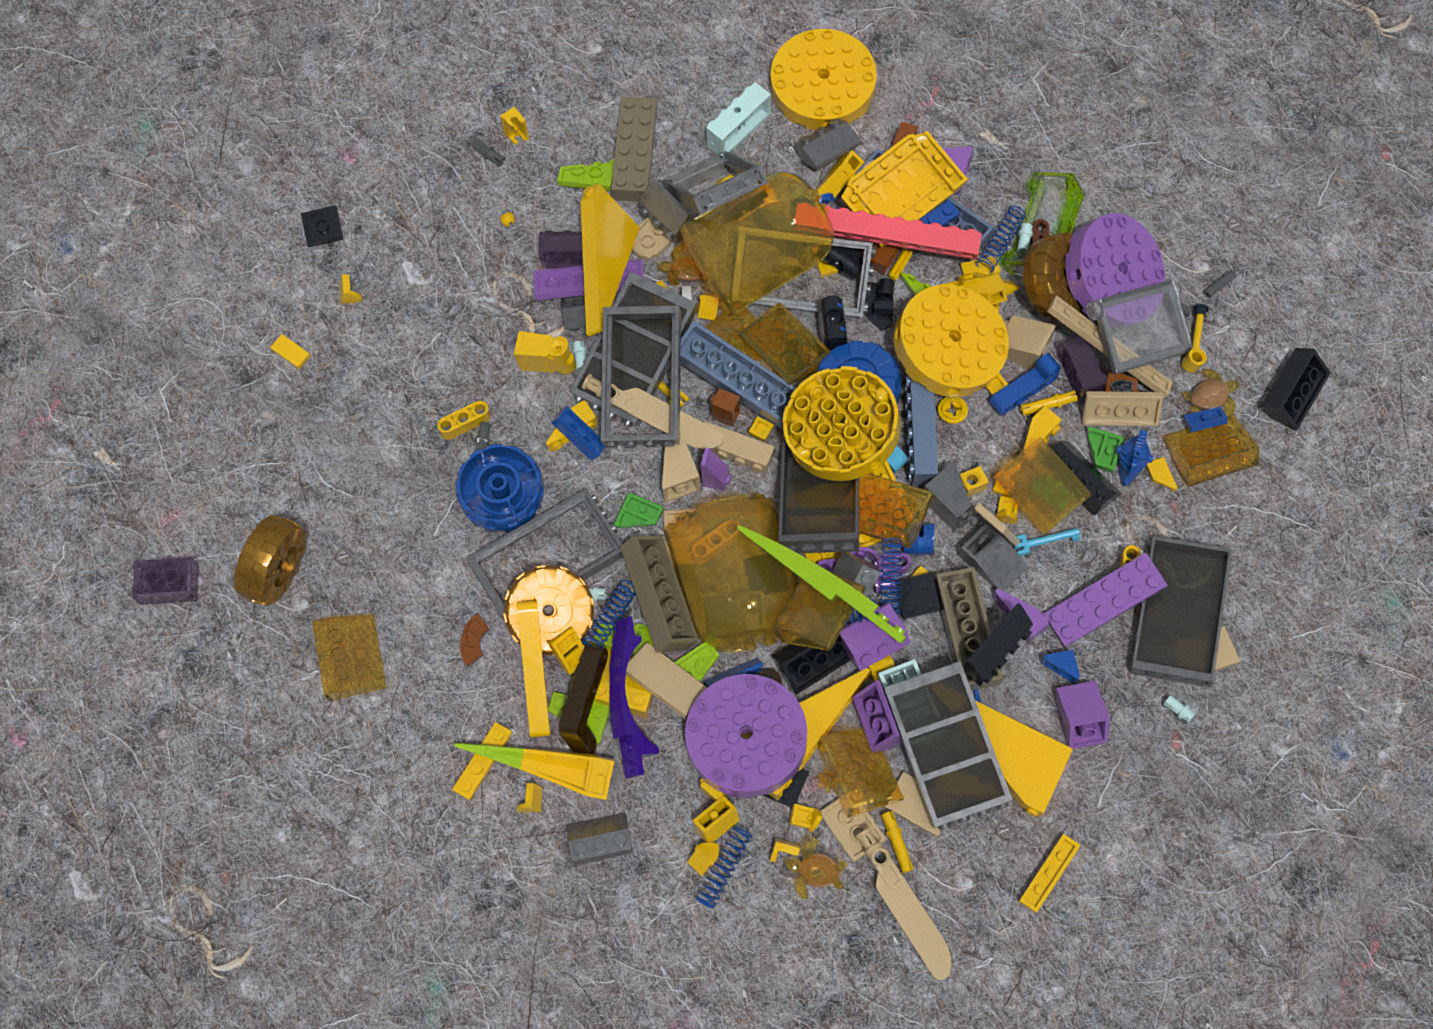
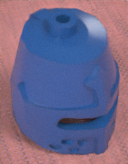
(924, 542)

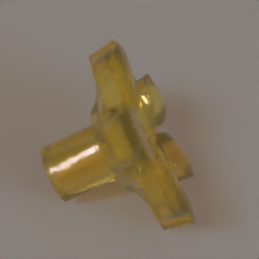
(825, 782)

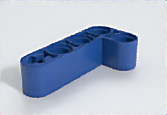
(1042, 375)

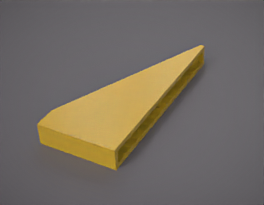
(606, 247)
(823, 712)
(1027, 759)

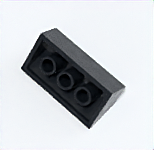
(1296, 388)
(1102, 490)
(998, 645)
(806, 665)

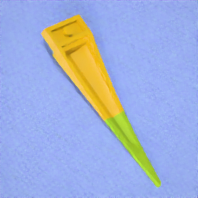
(575, 771)

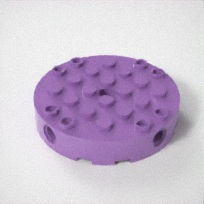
(1111, 258)
(739, 707)

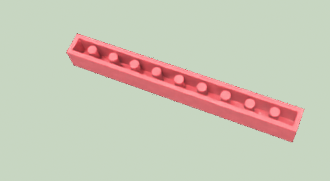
(905, 233)

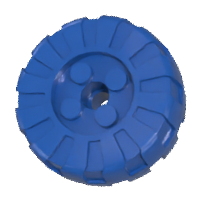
(869, 358)
(504, 506)

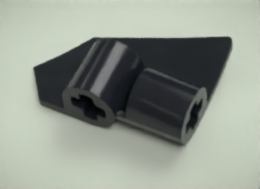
(881, 303)

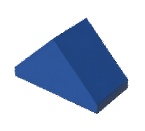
(1063, 664)

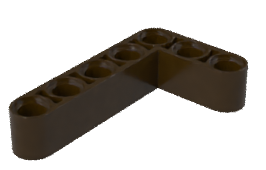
(575, 715)

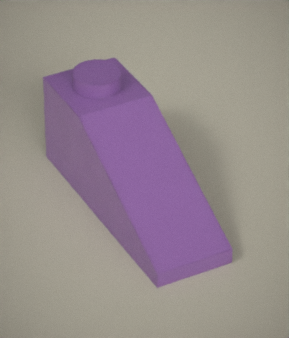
(714, 471)
(1008, 602)

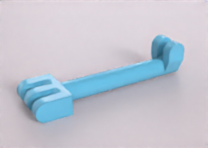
(1026, 544)

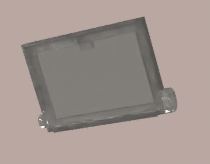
(1142, 325)

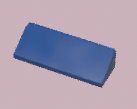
(578, 433)
(750, 667)

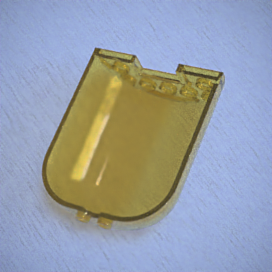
(760, 240)
(727, 578)

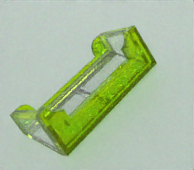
(1053, 199)

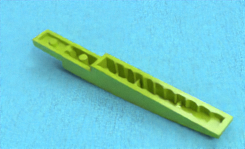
(825, 582)

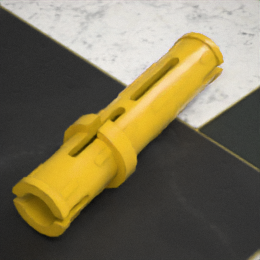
(1056, 400)
(897, 841)

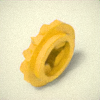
(957, 404)

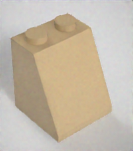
(1027, 340)
(679, 472)

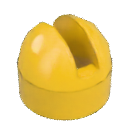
(507, 218)

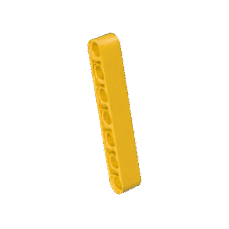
(533, 668)

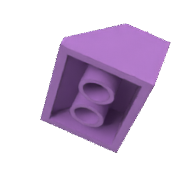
(868, 643)
(877, 718)

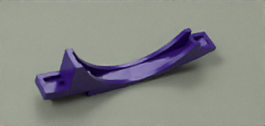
(632, 741)

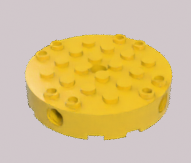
(823, 78)
(951, 340)
(816, 428)

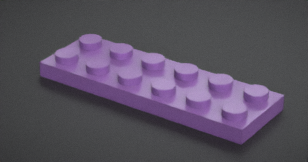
(570, 281)
(1106, 599)

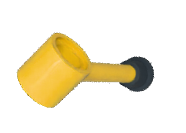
(1196, 357)

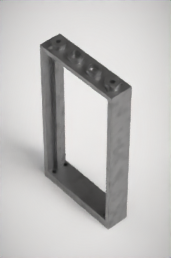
(720, 193)
(867, 270)
(631, 313)
(536, 523)

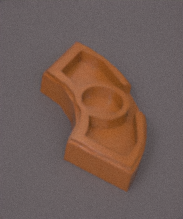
(471, 640)

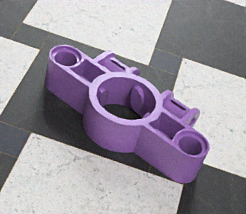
(876, 558)

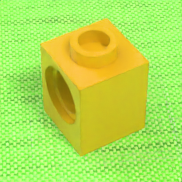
(976, 475)

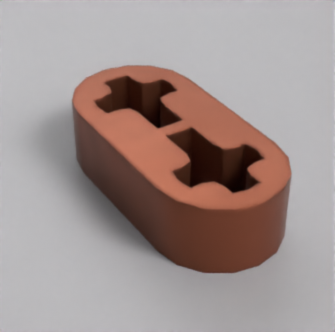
(1036, 235)

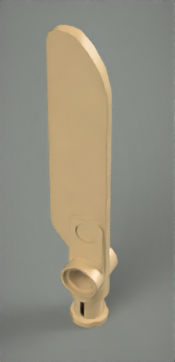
(658, 414)
(908, 910)

